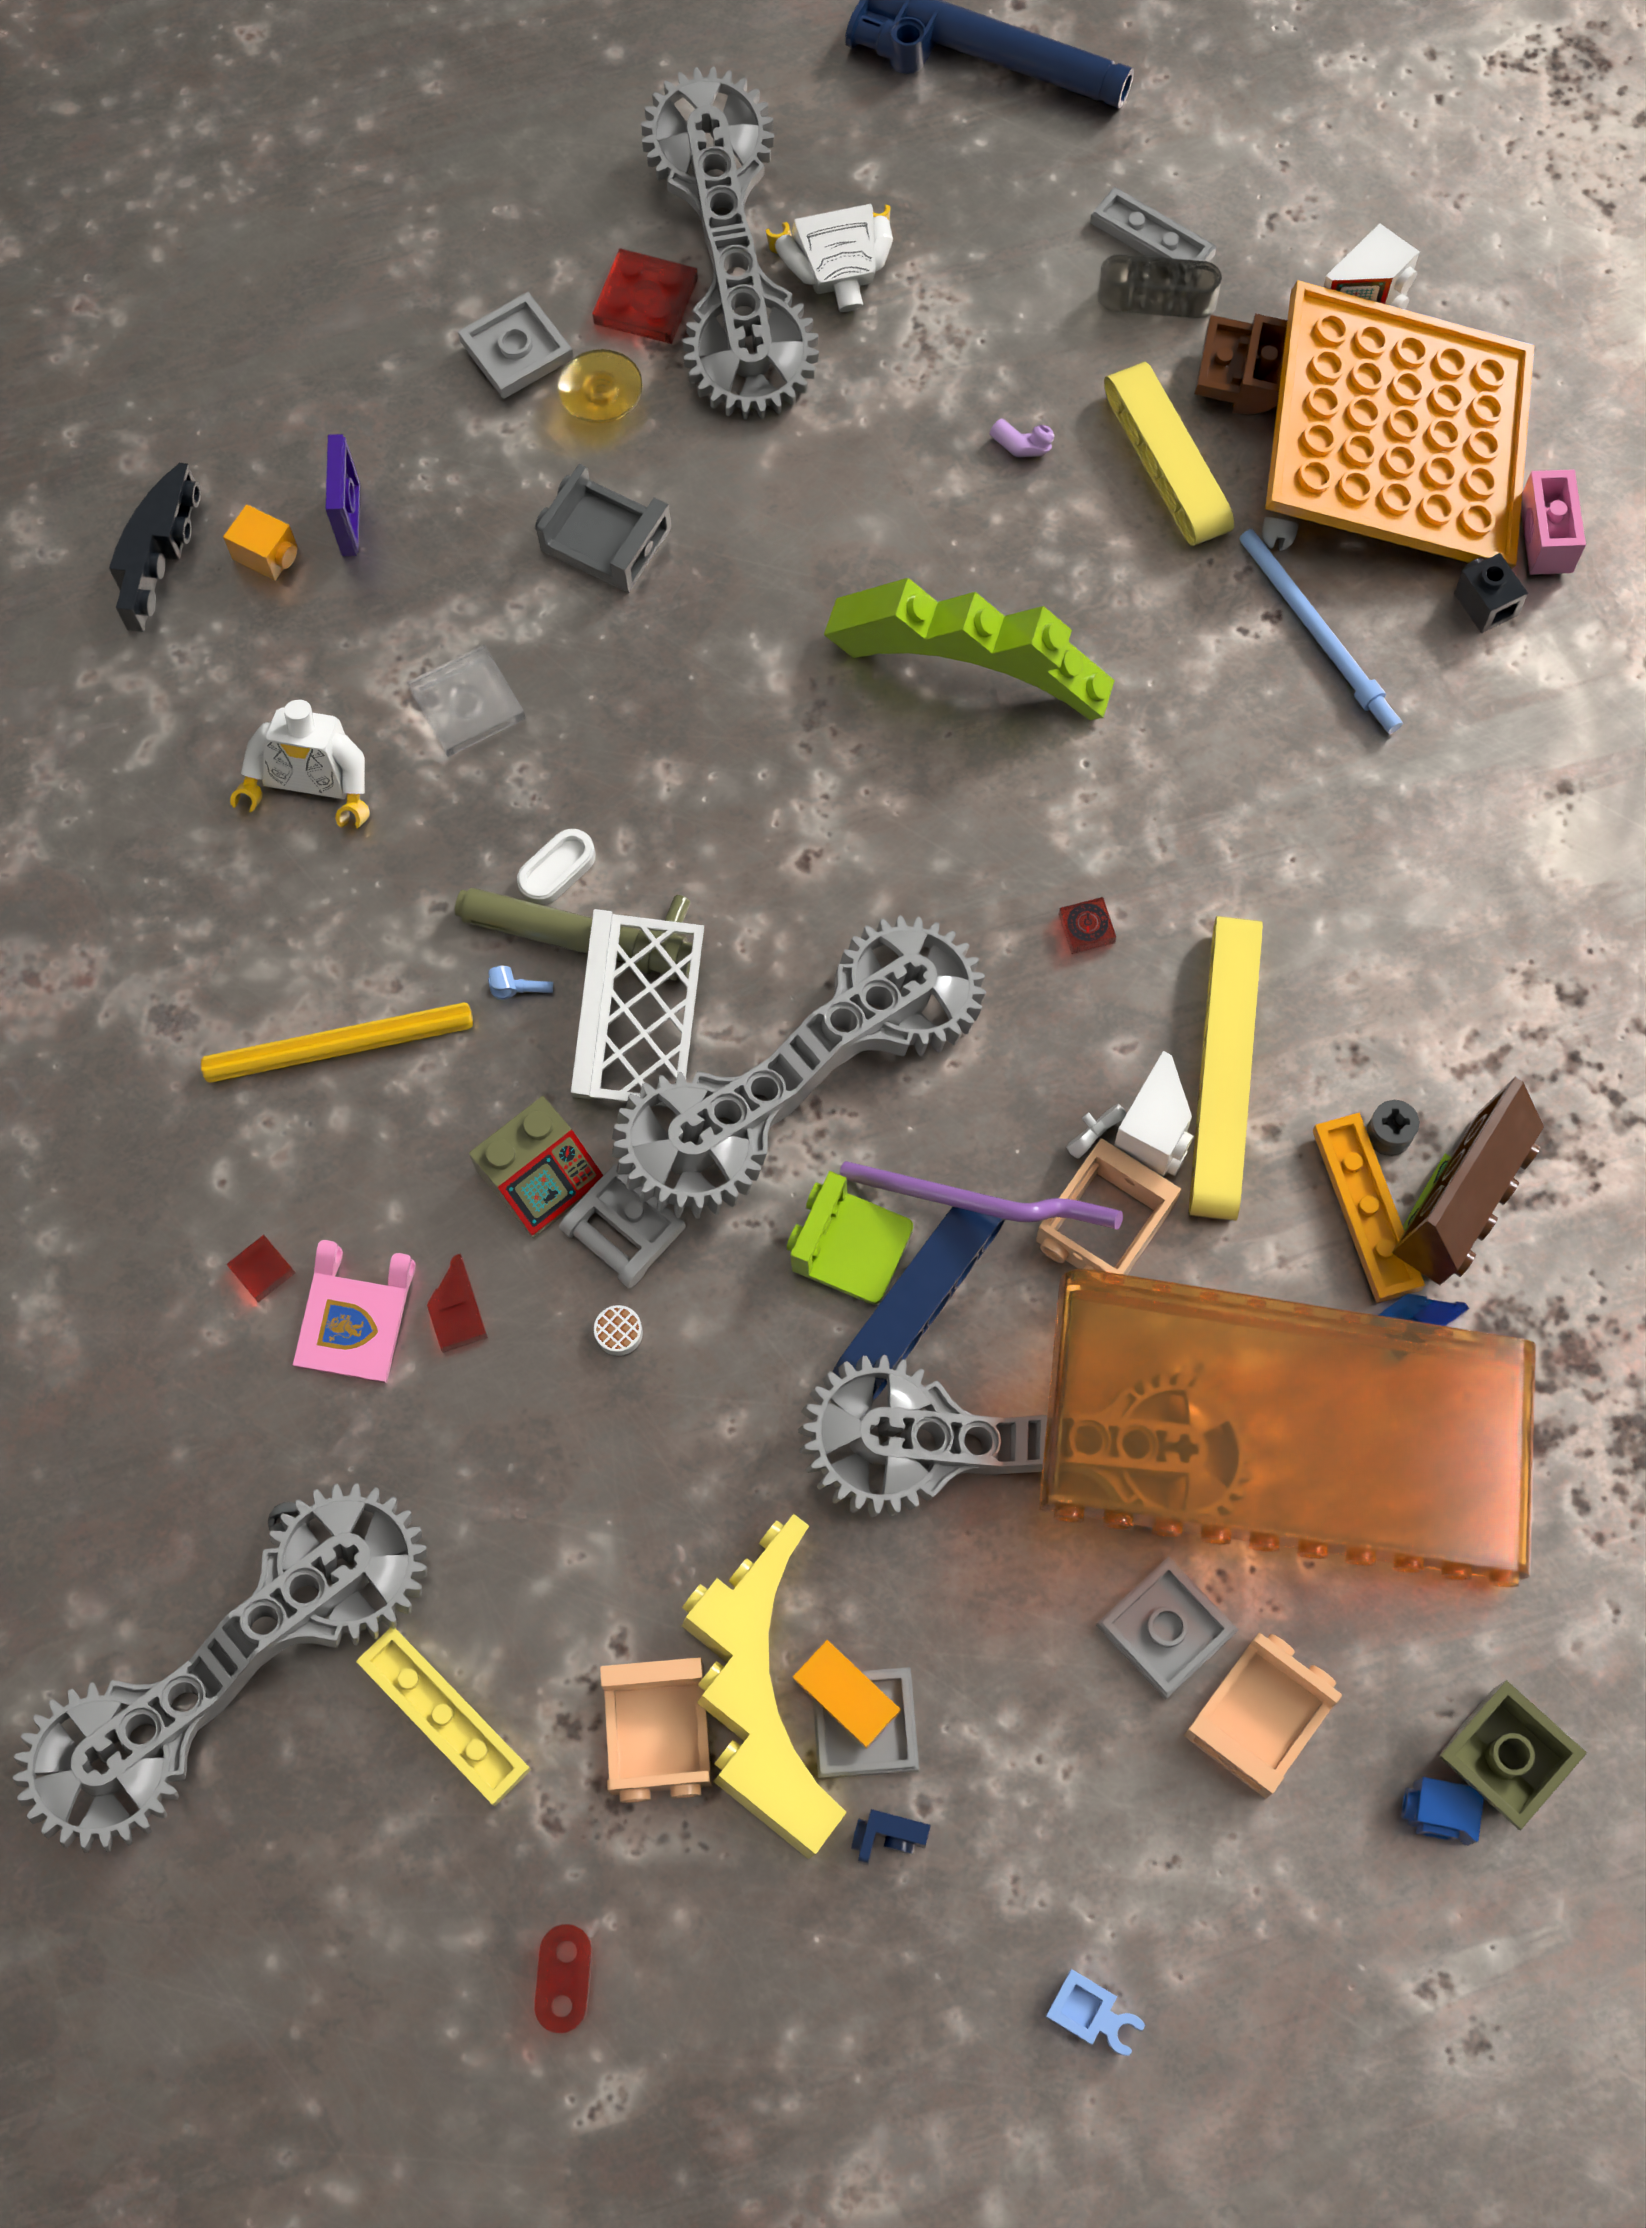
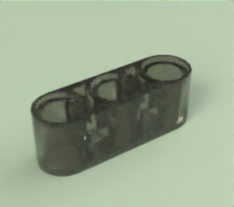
(1159, 286)

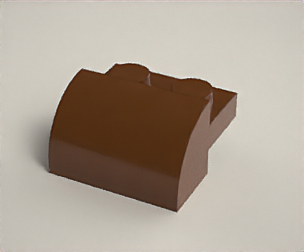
(1243, 362)

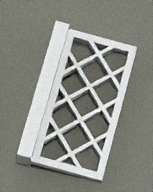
(599, 993)

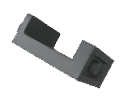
(602, 530)

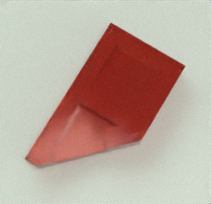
(455, 1309)

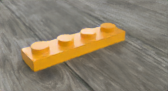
(1366, 1206)

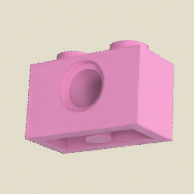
(1552, 522)

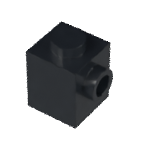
(1490, 592)

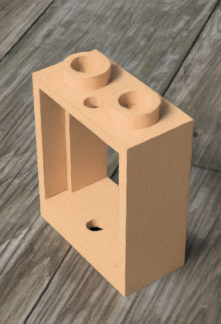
(1131, 1178)

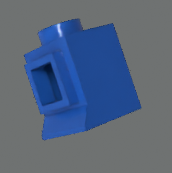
(1443, 1810)

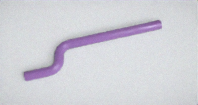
(982, 1203)

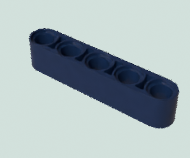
(923, 1290)

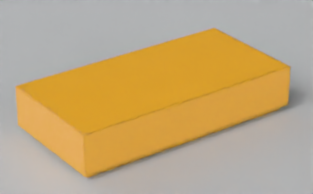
(846, 1694)

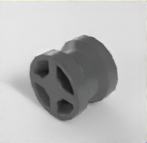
(1388, 1138)

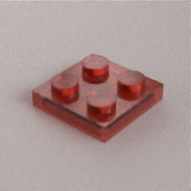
(645, 296)

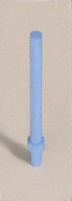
(1368, 692)

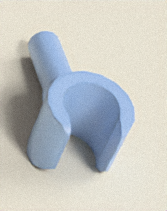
(504, 986)

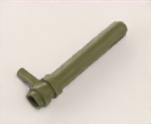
(568, 928)

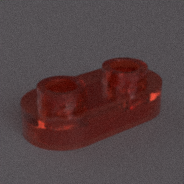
(563, 1978)

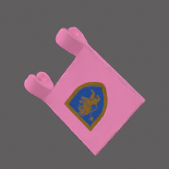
(349, 1322)

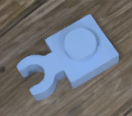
(1085, 2011)

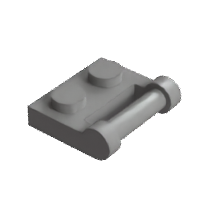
(635, 1220)

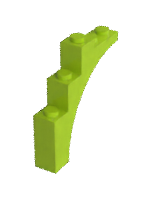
(969, 629)

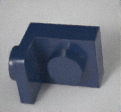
(899, 1834)

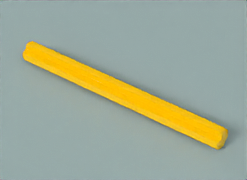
(336, 1042)

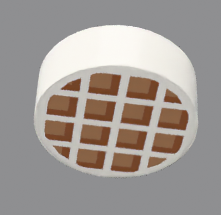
(618, 1330)

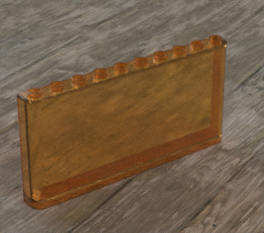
(1290, 1427)

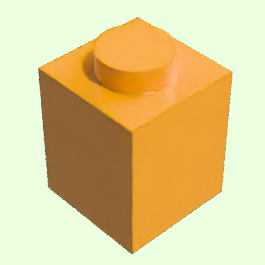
(261, 542)

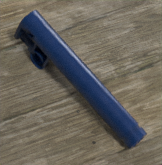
(911, 28)

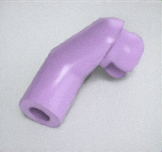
(1023, 445)

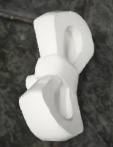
(1095, 1129)

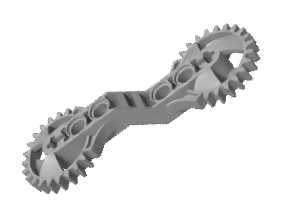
(713, 351)
(796, 1067)
(1006, 1443)
(219, 1668)

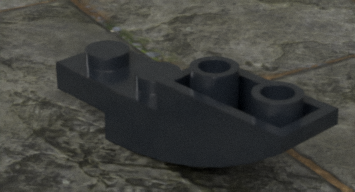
(152, 534)

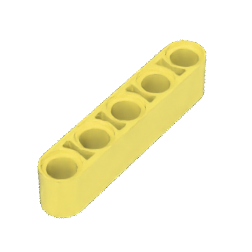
(1169, 454)

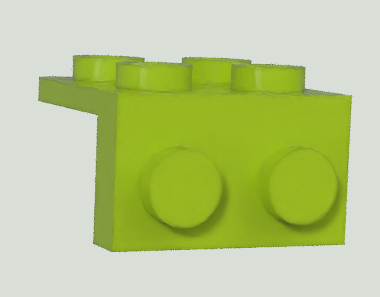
(848, 1241)

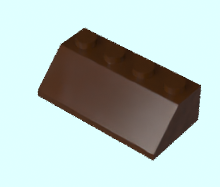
(1473, 1185)

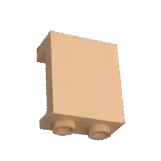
(1264, 1713)
(656, 1729)

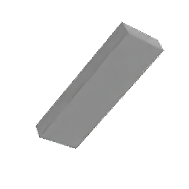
(1148, 229)

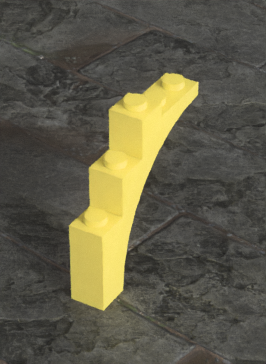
(765, 1769)

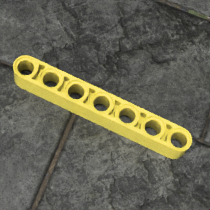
(1226, 1069)

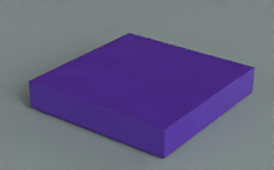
(342, 495)

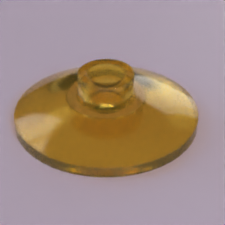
(597, 373)

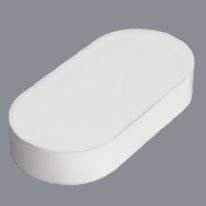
(556, 867)

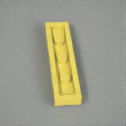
(443, 1716)

